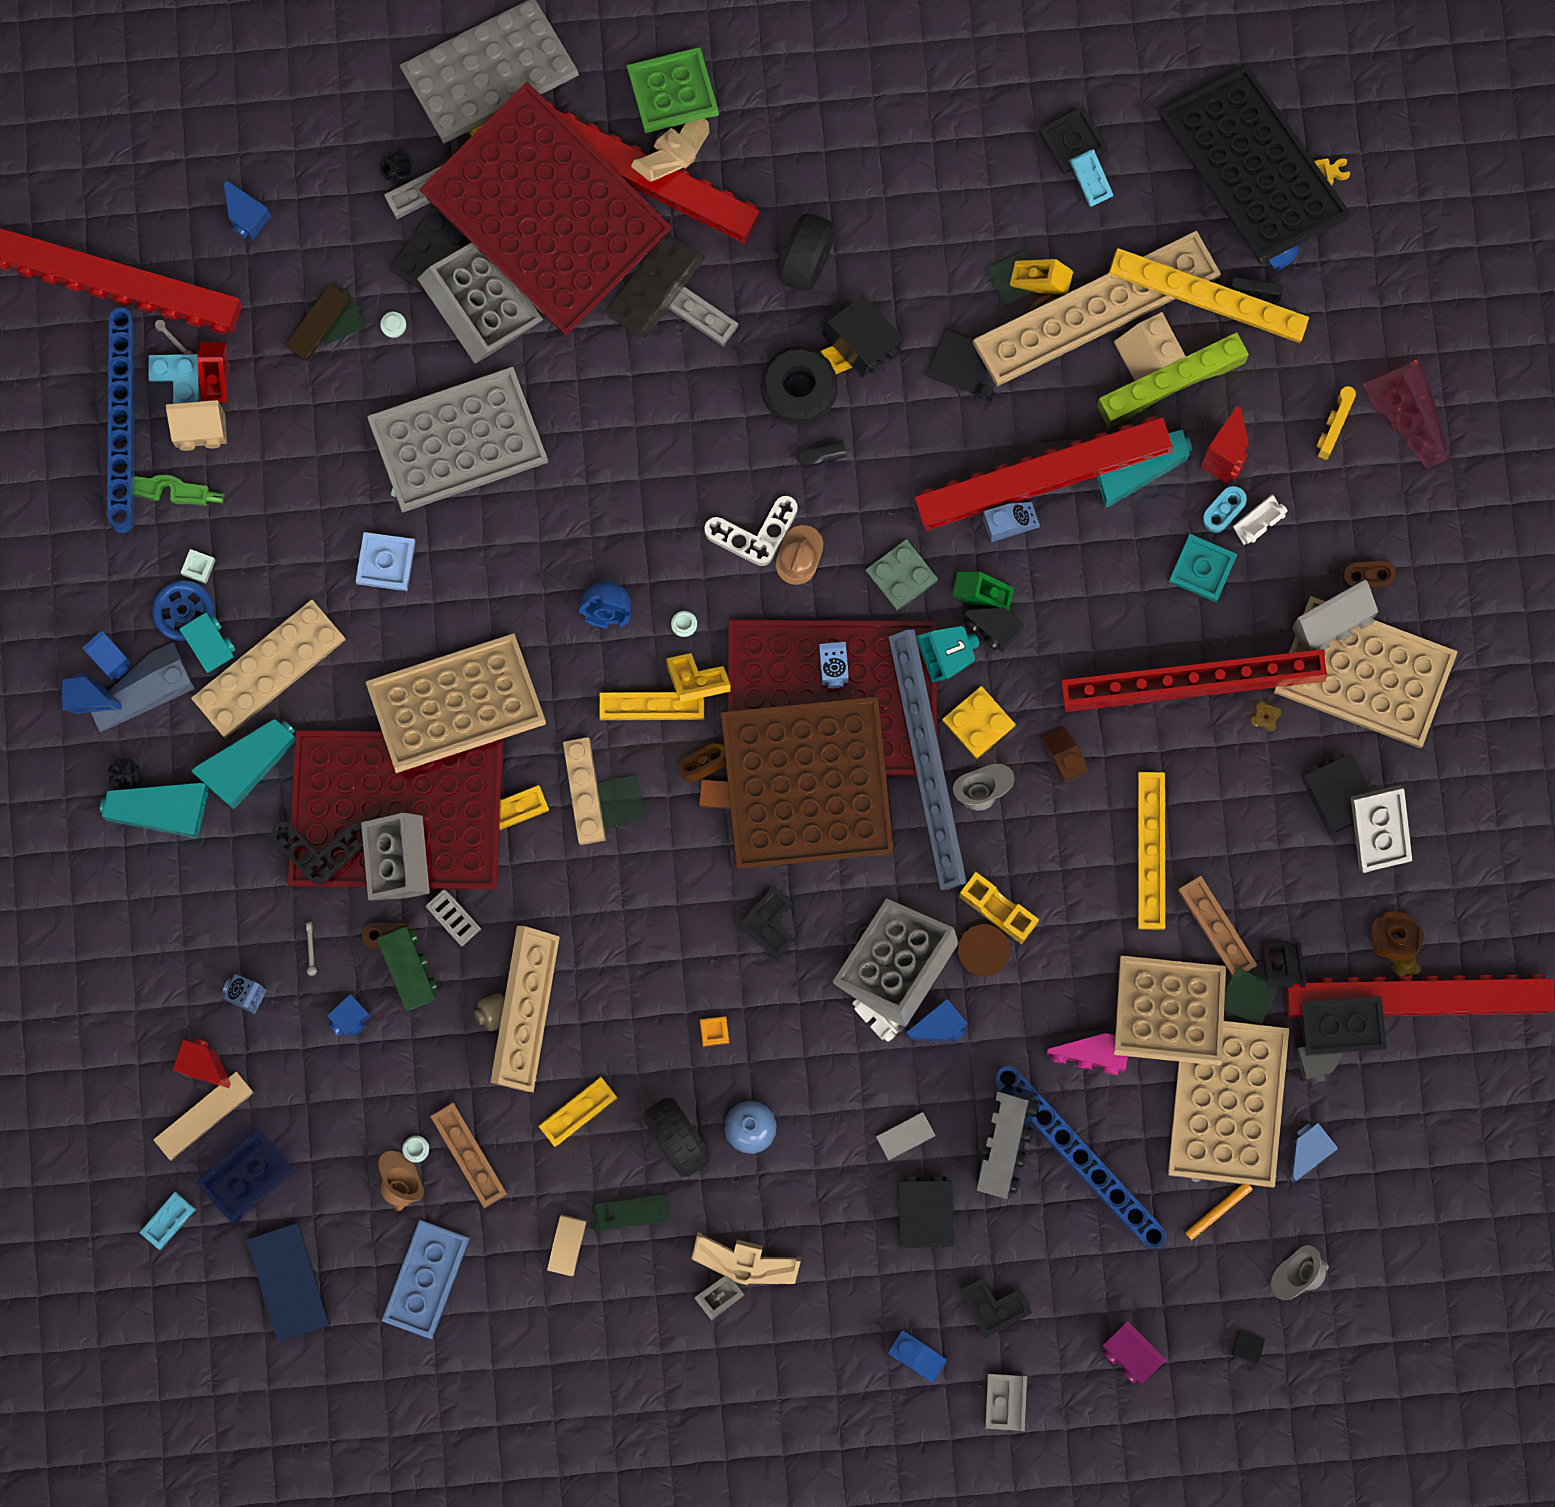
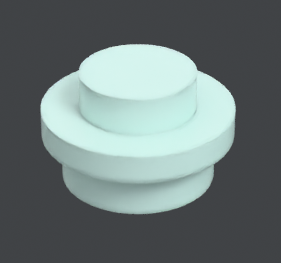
(393, 324)
(684, 623)
(415, 1149)

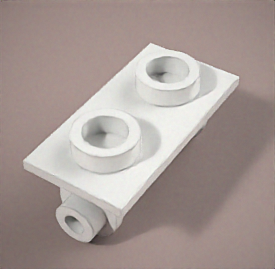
(1256, 521)
(883, 1027)

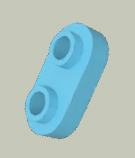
(1224, 510)

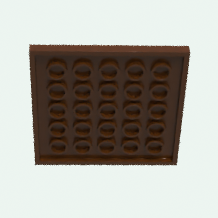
(807, 783)

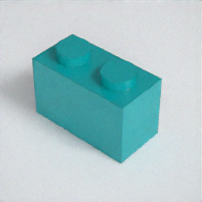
(207, 642)

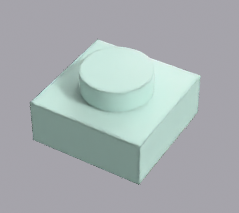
(198, 566)

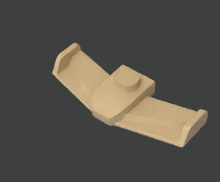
(674, 152)
(745, 1262)

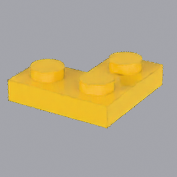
(696, 684)

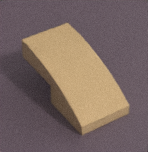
(567, 1245)

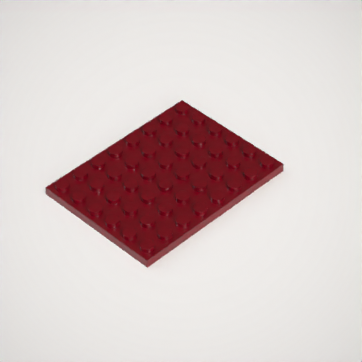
(545, 208)
(780, 666)
(352, 780)

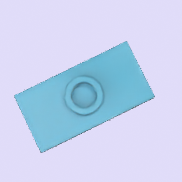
(1091, 177)
(167, 1220)

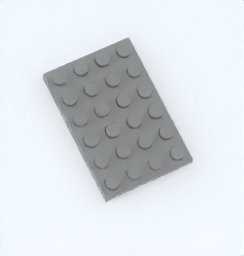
(484, 67)
(457, 439)

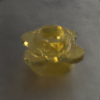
(1263, 709)
(1406, 968)

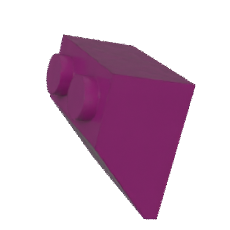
(1132, 1353)

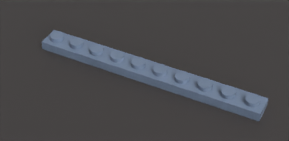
(927, 760)

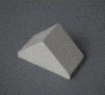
(719, 1297)

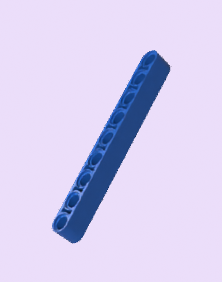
(126, 430)
(1093, 1163)

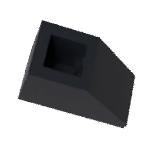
(995, 625)

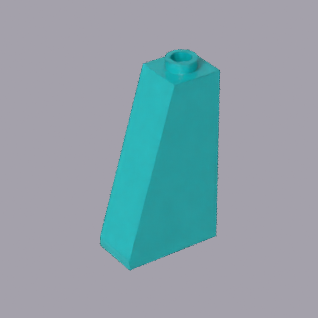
(1125, 481)
(243, 765)
(162, 808)

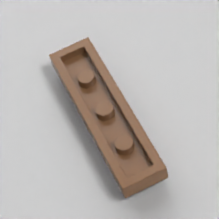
(1216, 926)
(468, 1155)

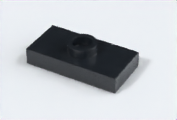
(1258, 288)

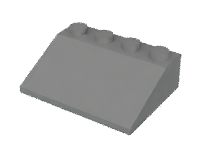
(478, 302)
(897, 961)

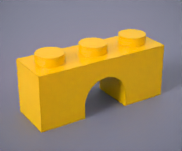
(995, 907)

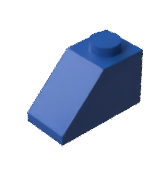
(245, 212)
(107, 656)
(86, 696)
(939, 1025)
(917, 1356)

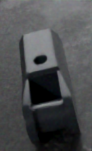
(823, 454)

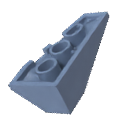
(149, 684)

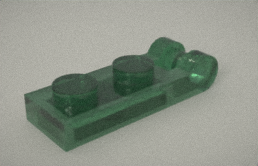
(631, 1213)

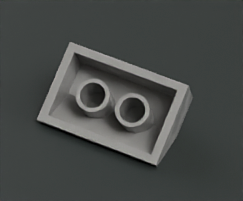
(1336, 618)
(395, 857)

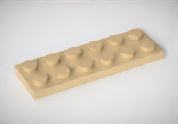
(268, 669)
(525, 1009)

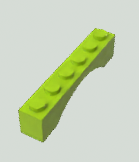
(1144, 392)

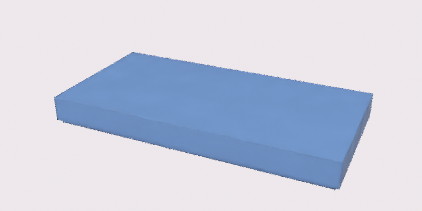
(425, 1279)

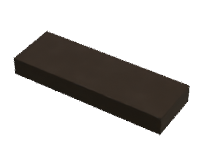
(318, 322)

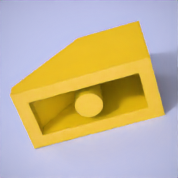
(1042, 276)

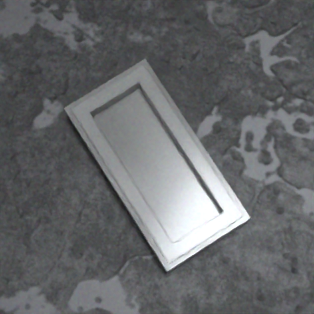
(905, 1136)

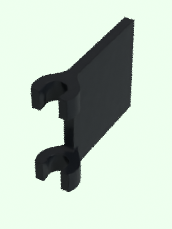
(960, 366)

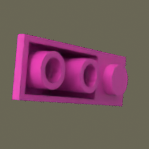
(1091, 1052)

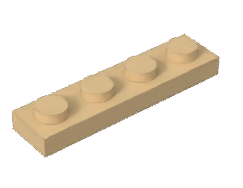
(584, 791)

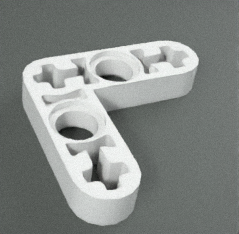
(761, 540)

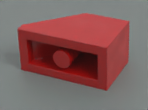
(213, 371)
(201, 1063)

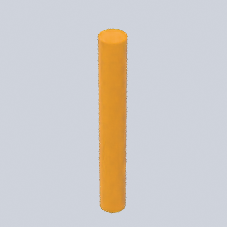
(1218, 1211)

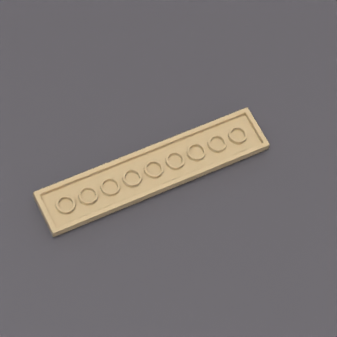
(1085, 314)

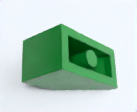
(982, 590)

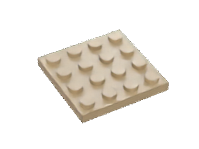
(1170, 1010)

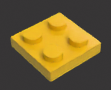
(978, 722)

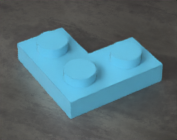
(181, 371)

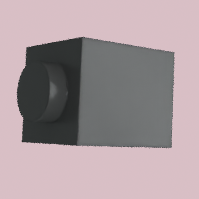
(1317, 1066)

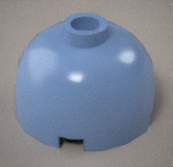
(750, 1127)

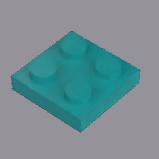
(1203, 568)

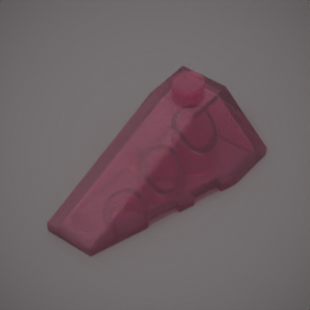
(1409, 406)

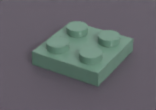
(901, 575)

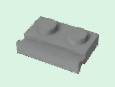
(1006, 1402)

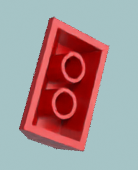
(1228, 449)

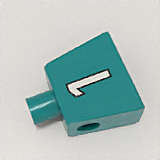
(947, 651)

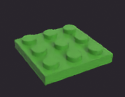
(672, 90)

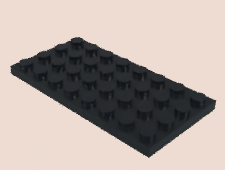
(1254, 164)

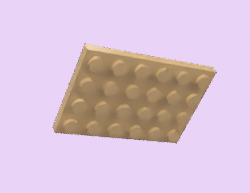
(1379, 680)
(455, 703)
(1231, 1112)

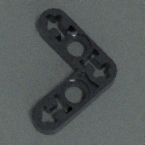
(315, 859)

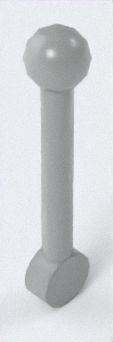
(160, 326)
(311, 970)

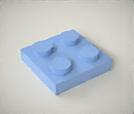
(385, 561)

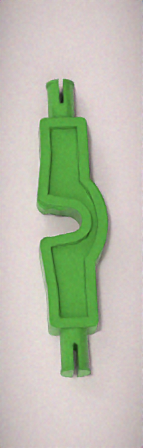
(180, 492)

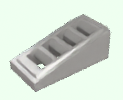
(437, 901)

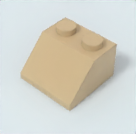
(1149, 347)
(197, 424)

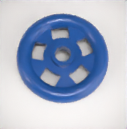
(162, 601)

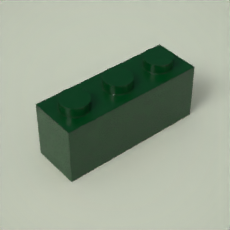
(407, 967)

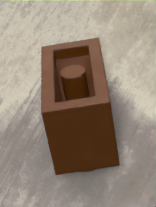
(1065, 755)

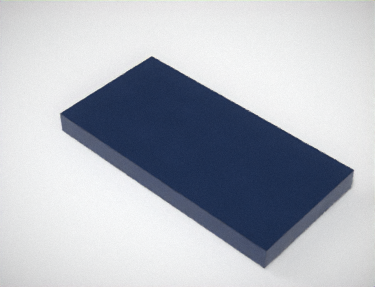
(288, 1282)

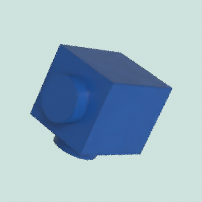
(348, 1017)

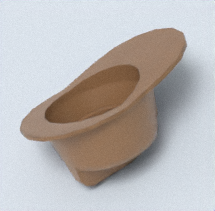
(799, 554)
(399, 1180)

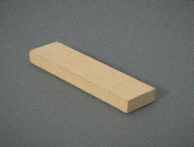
(203, 1117)

